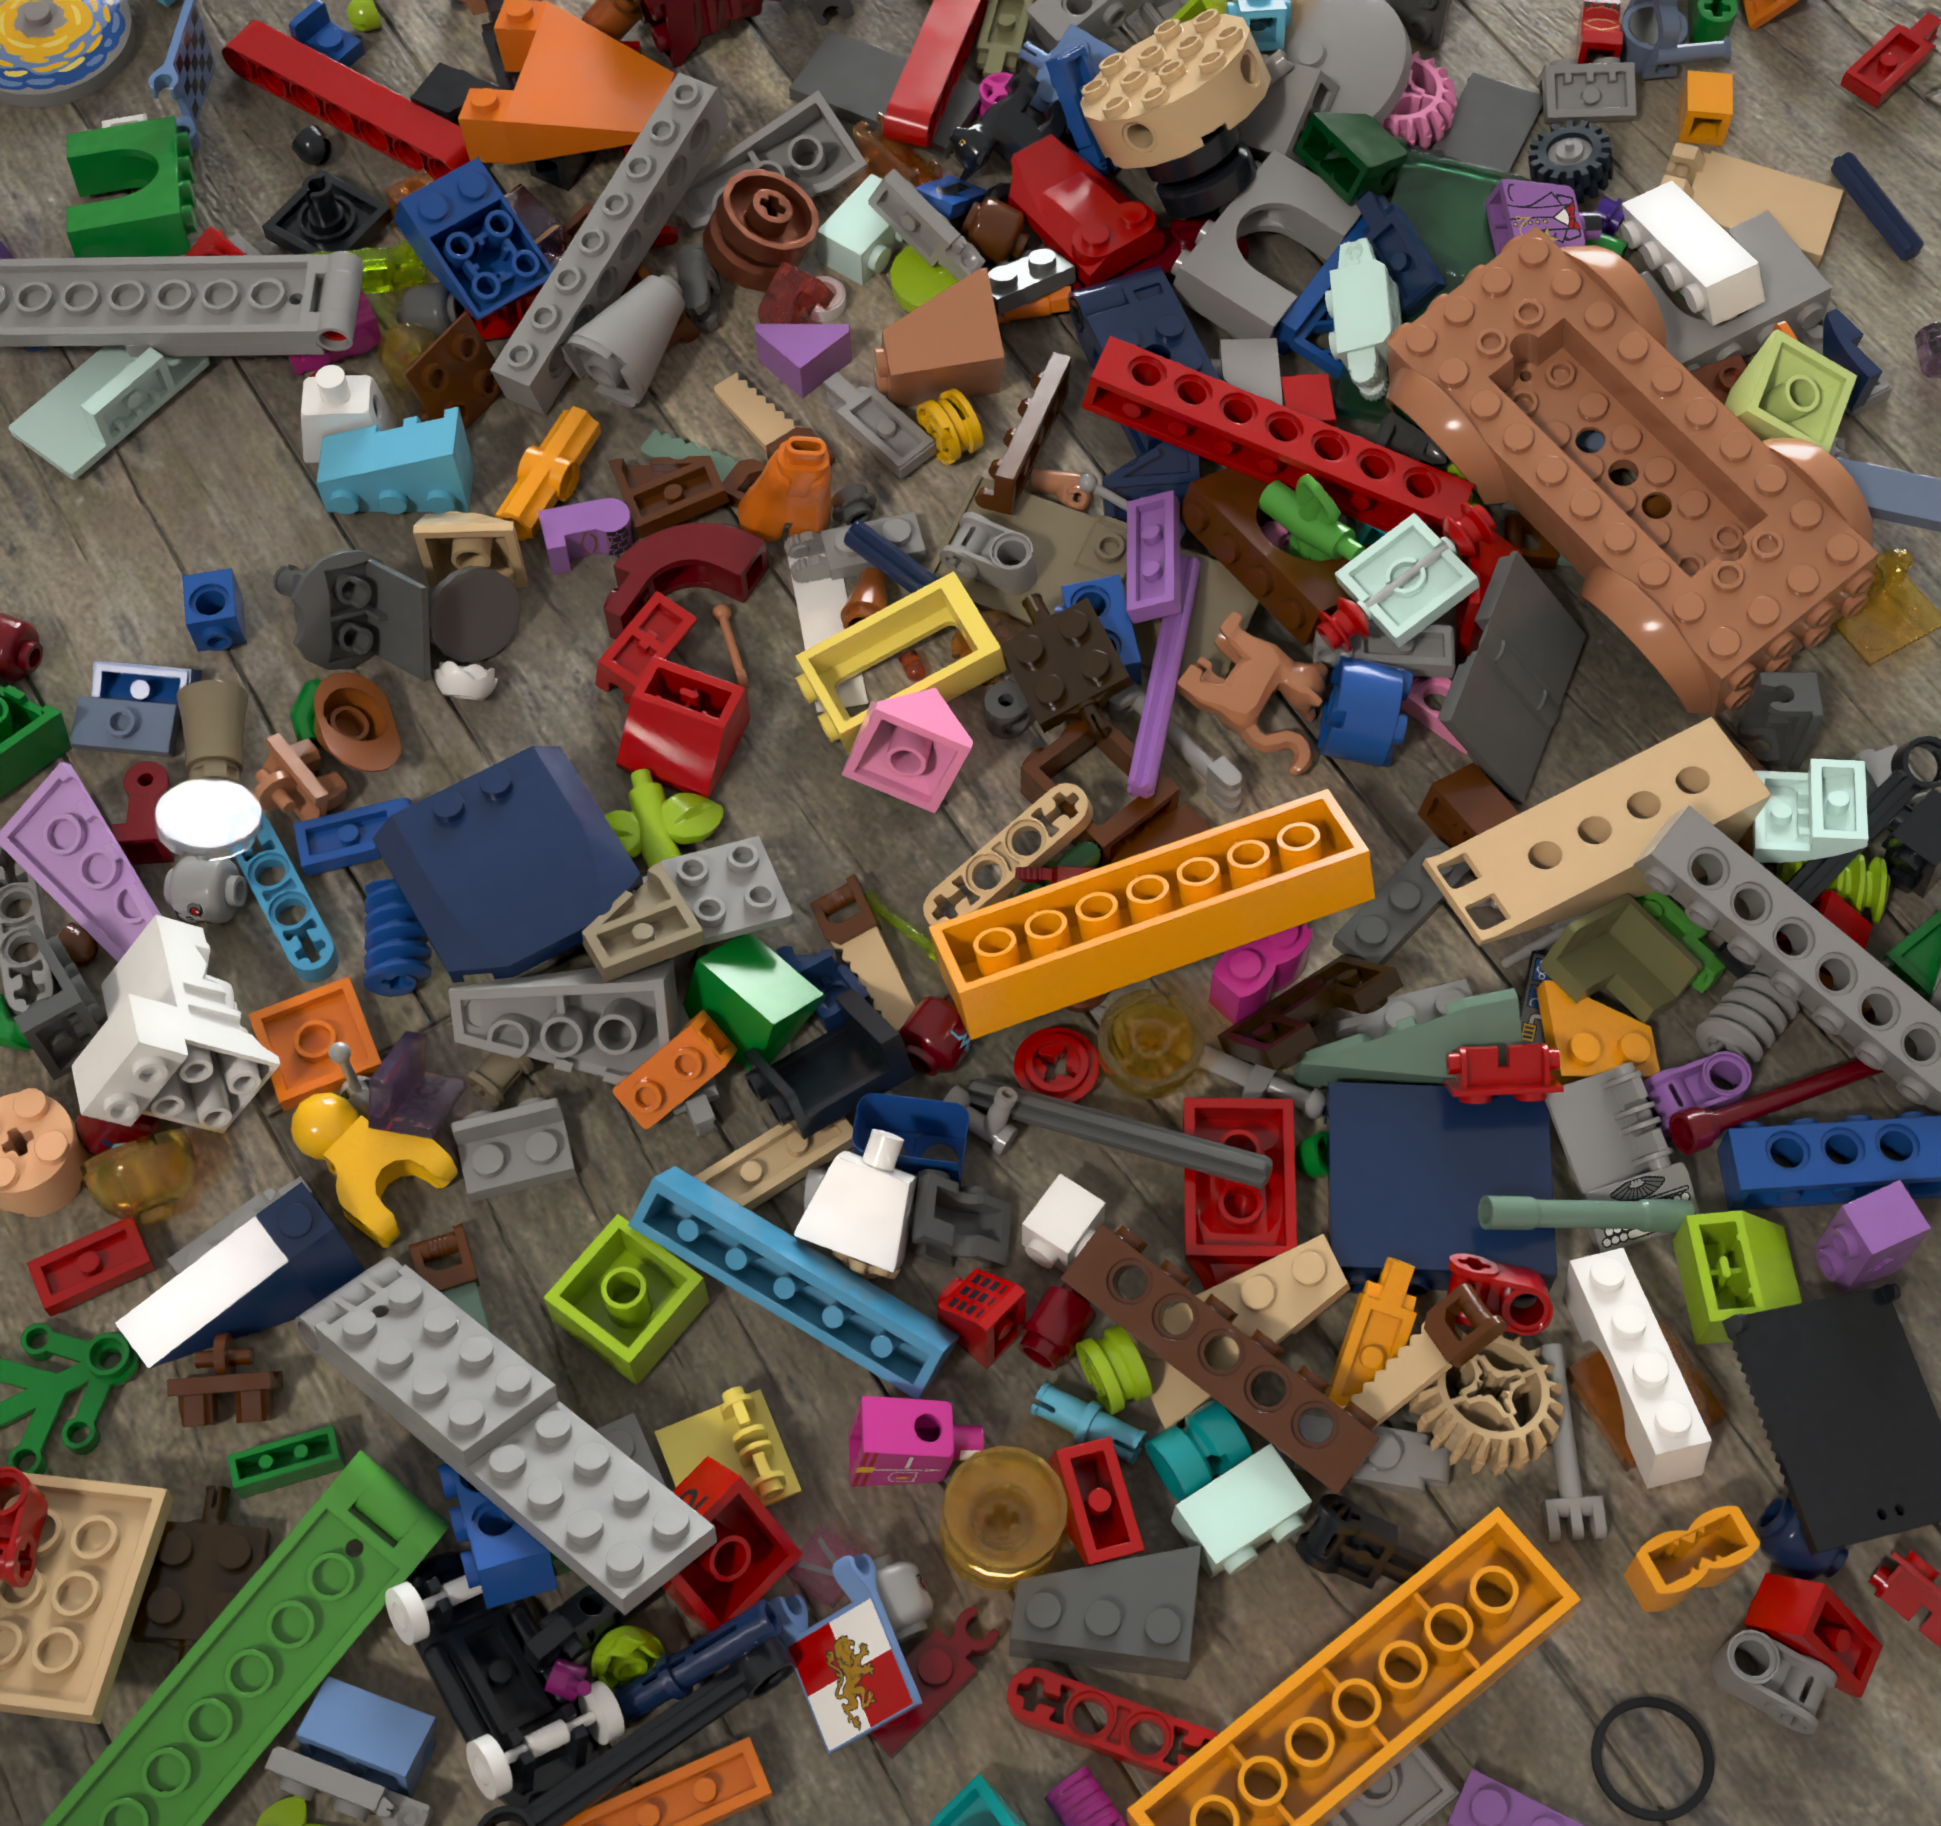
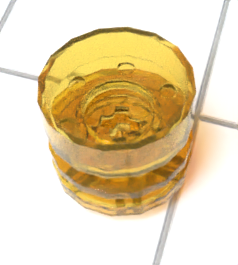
(1026, 1497)

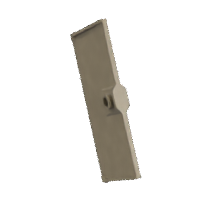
(1082, 548)

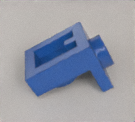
(317, 31)

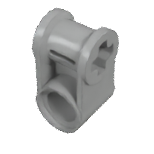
(984, 549)
(1785, 1684)

